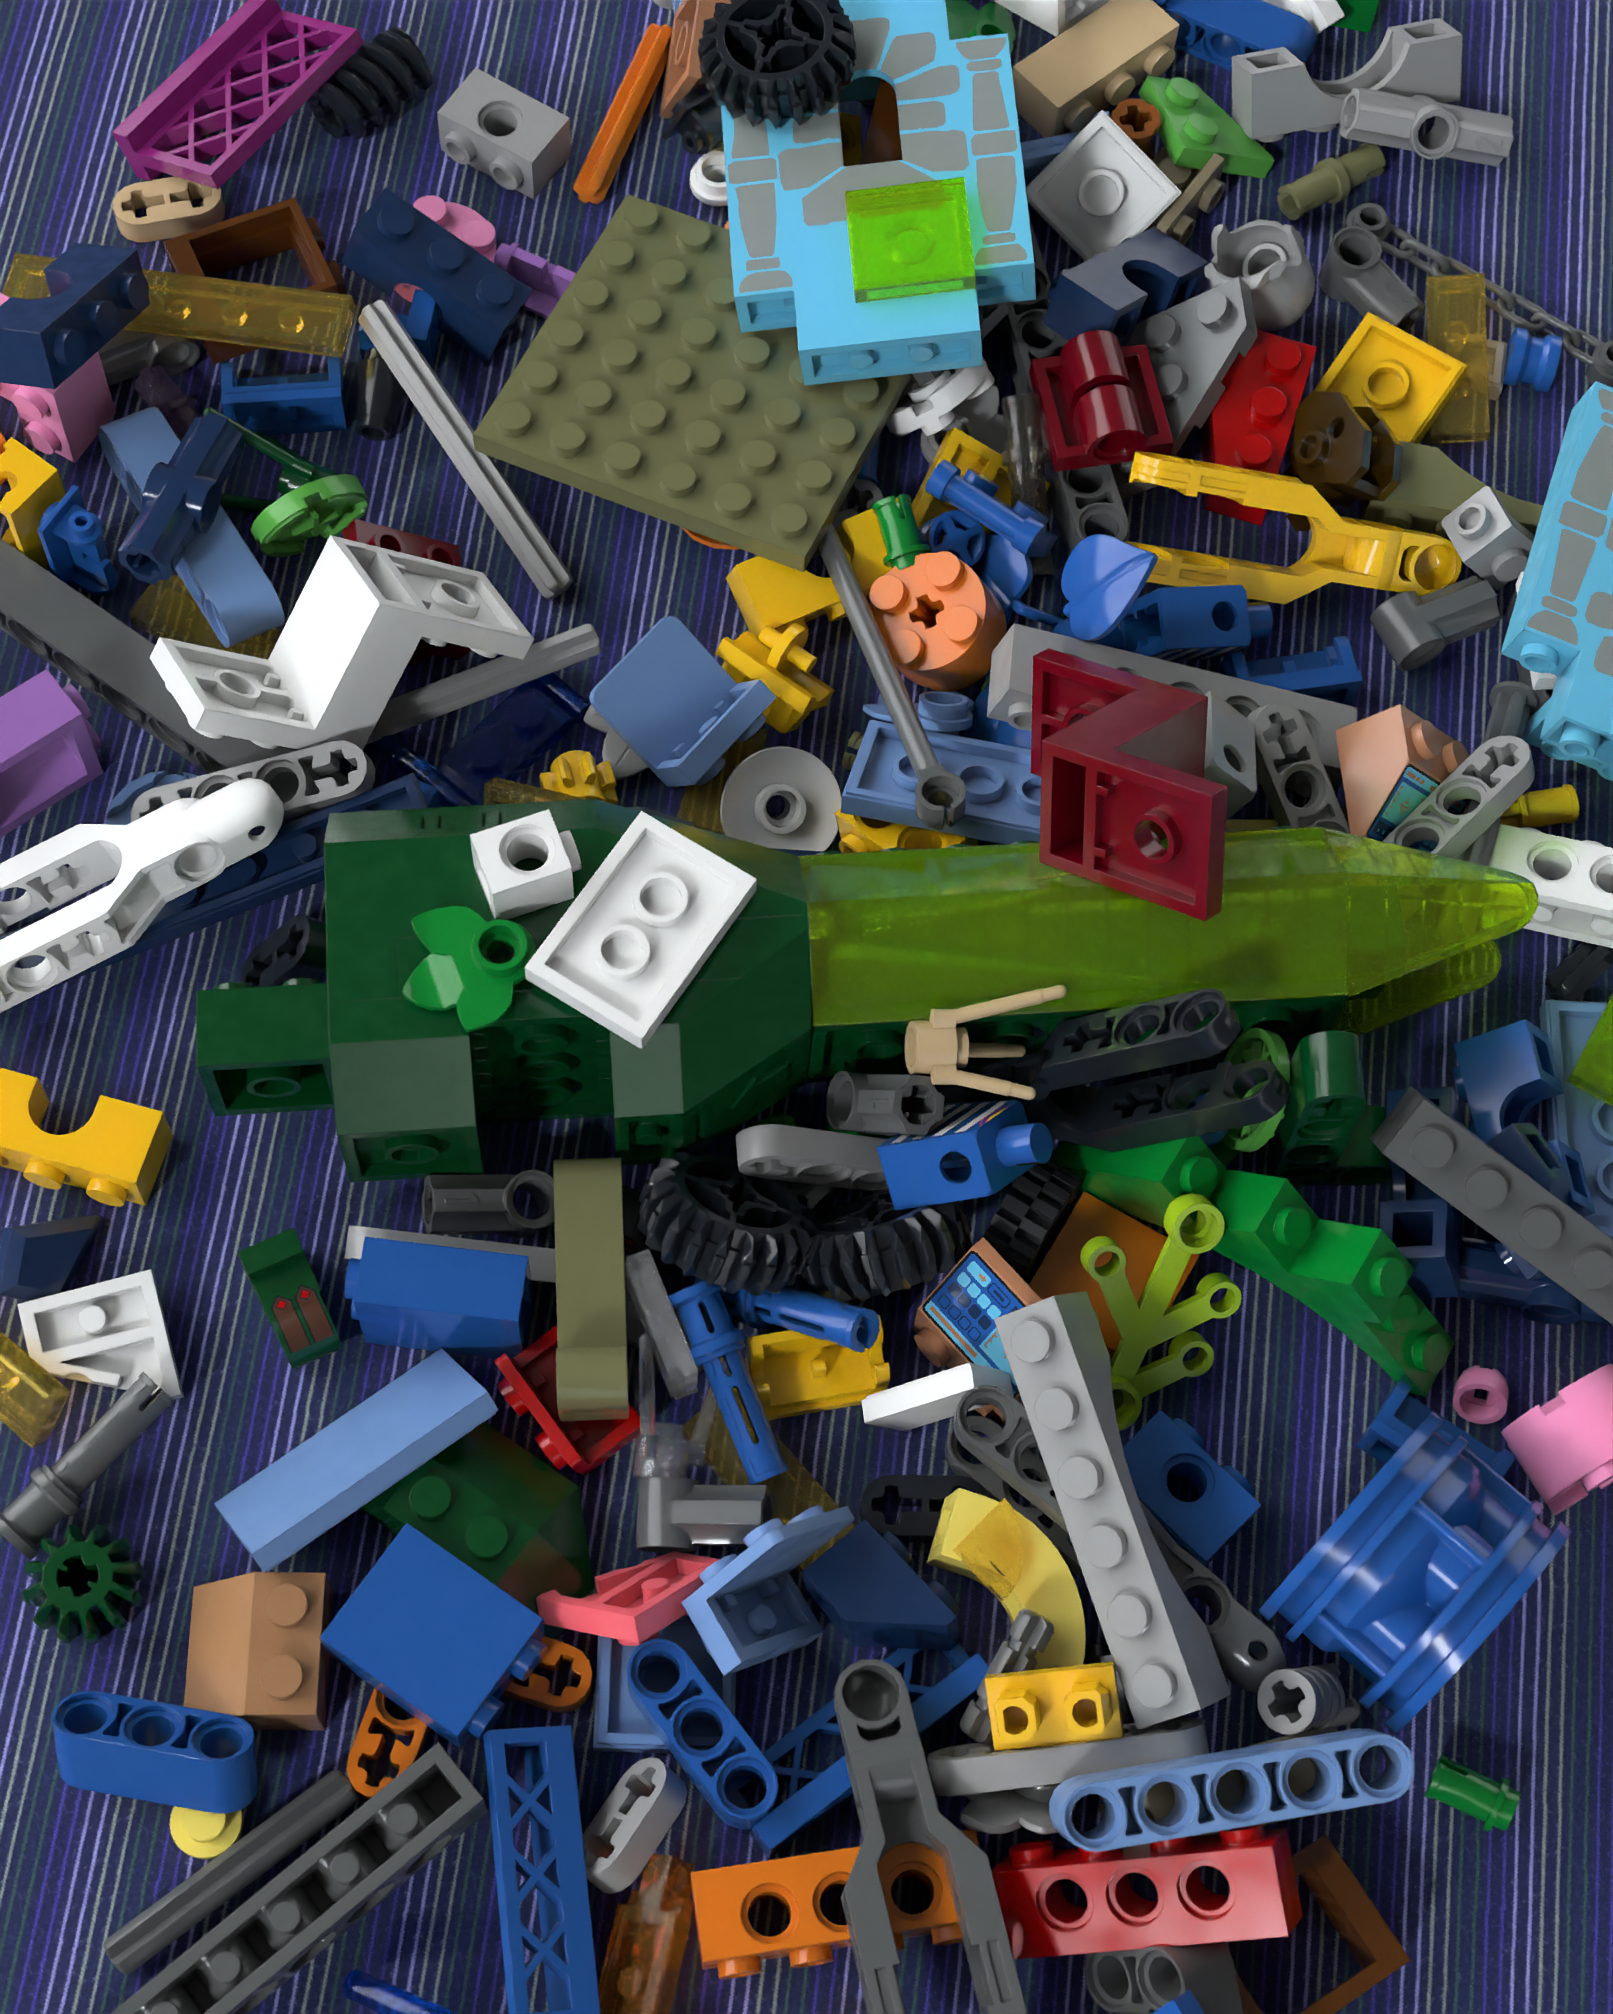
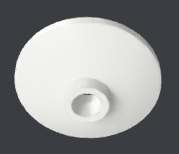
(808, 793)

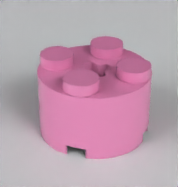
(1568, 1441)

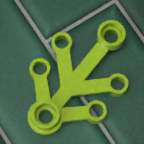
(1149, 1320)

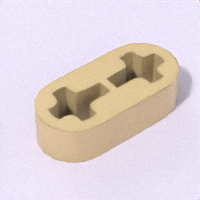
(167, 208)

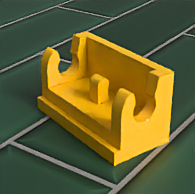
(33, 489)
(811, 1374)

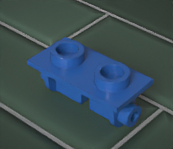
(76, 545)

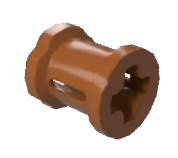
(1139, 122)

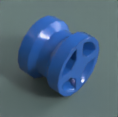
(1532, 360)
(961, 534)

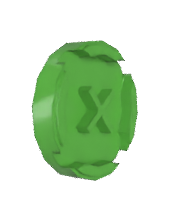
(310, 510)

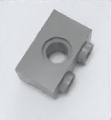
(504, 133)

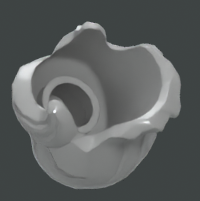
(1271, 264)

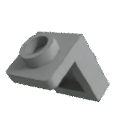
(1489, 538)

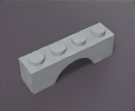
(1279, 97)

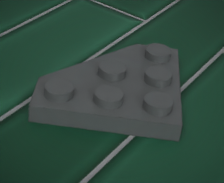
(1190, 356)

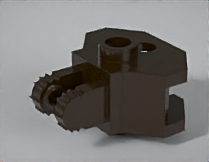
(1335, 452)

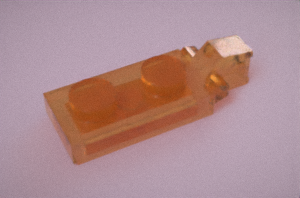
(648, 1941)

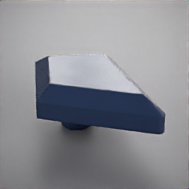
(44, 1256)

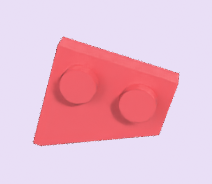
(630, 1601)

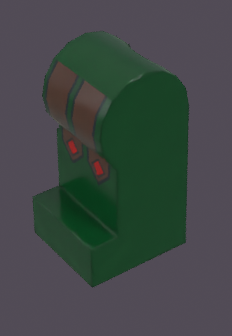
(290, 1298)

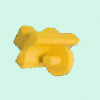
(782, 667)
(1054, 1706)

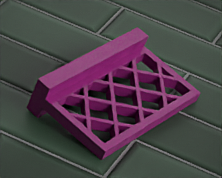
(227, 67)

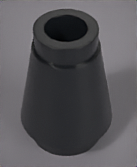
(378, 397)

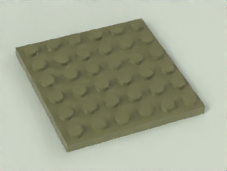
(672, 409)

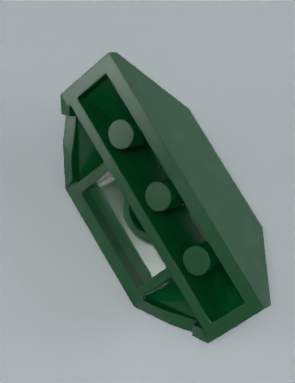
(497, 1515)

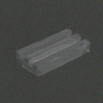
(661, 1324)

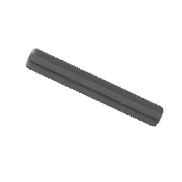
(230, 1872)

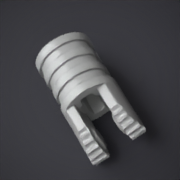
(1323, 1701)

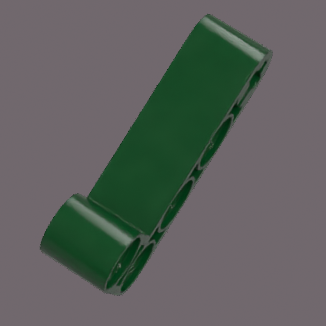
(1327, 1118)

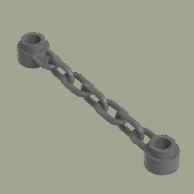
(1599, 365)

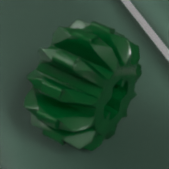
(58, 1601)

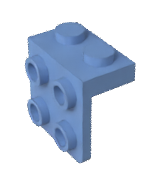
(679, 705)
(750, 1601)

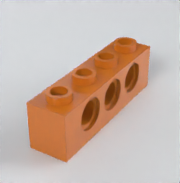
(798, 1882)

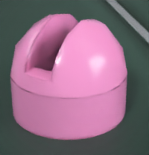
(1476, 1409)

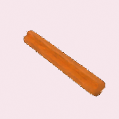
(624, 115)

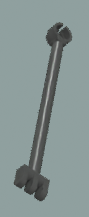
(934, 783)

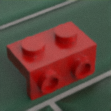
(533, 1387)

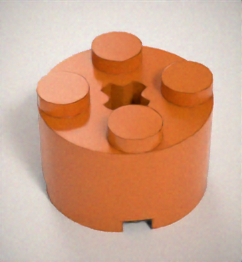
(945, 593)

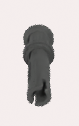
(58, 1489)

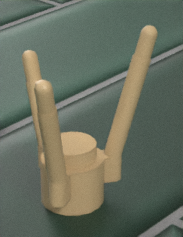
(941, 1047)

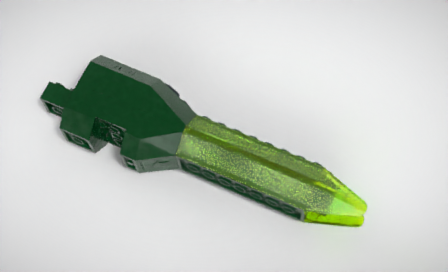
(814, 976)

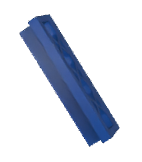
(833, 1785)
(556, 1872)

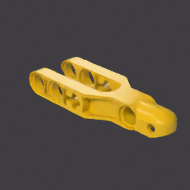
(1339, 550)

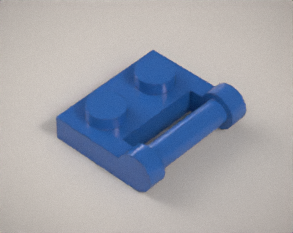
(975, 496)

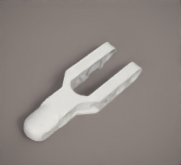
(152, 865)

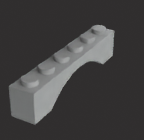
(1145, 1617)

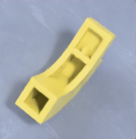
(1044, 1579)

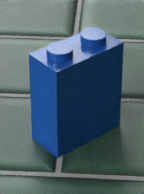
(441, 1297)
(436, 1637)

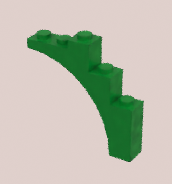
(1333, 1267)

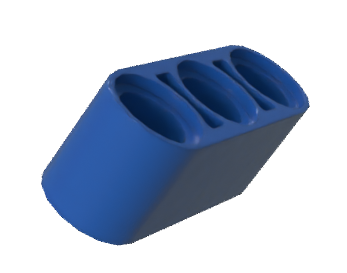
(1237, 27)
(695, 1699)
(155, 1752)

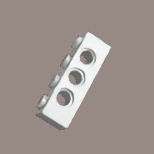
(1578, 898)

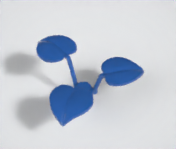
(1097, 580)

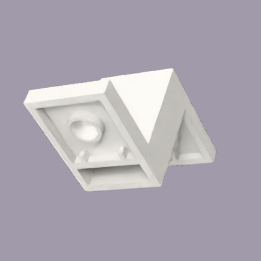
(339, 649)

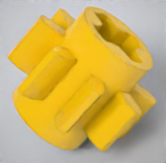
(580, 776)

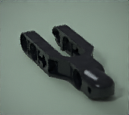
(1144, 1109)

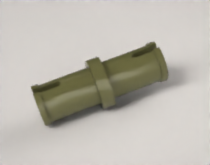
(1331, 180)

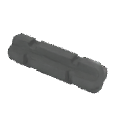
(1029, 1634)

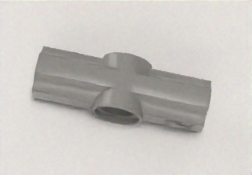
(1395, 123)

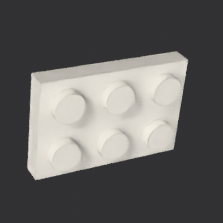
(641, 929)

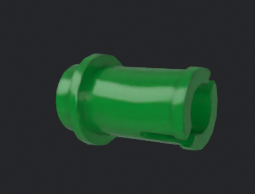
(899, 531)
(1473, 1793)

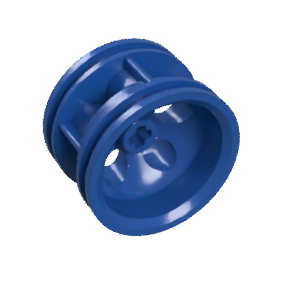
(1418, 1571)

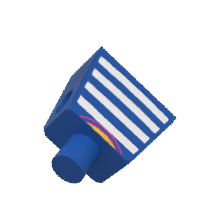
(1194, 623)
(987, 1149)

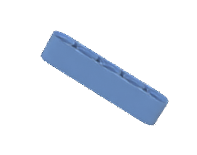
(216, 564)
(1265, 1795)

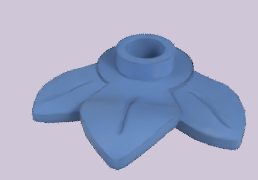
(937, 711)

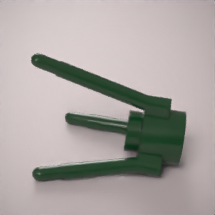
(295, 473)

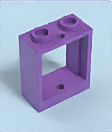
(43, 748)

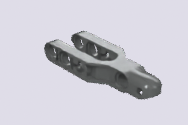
(1008, 1460)
(898, 1809)

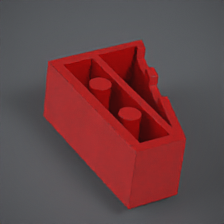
(1256, 414)

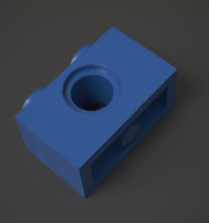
(1224, 1495)

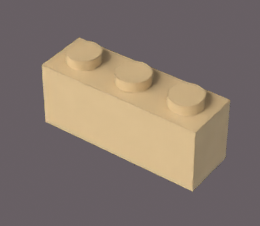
(1093, 65)

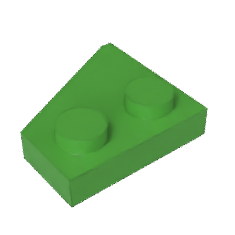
(1198, 128)

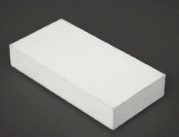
(930, 1397)

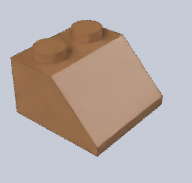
(261, 1649)

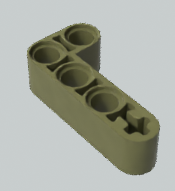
(590, 1290)

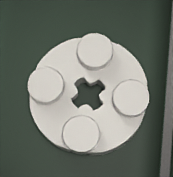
(931, 404)

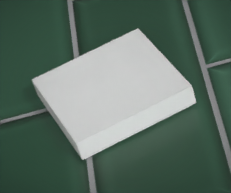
(1100, 190)

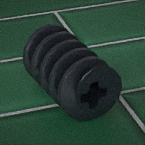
(371, 81)

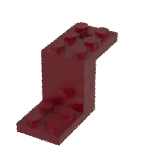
(1127, 783)

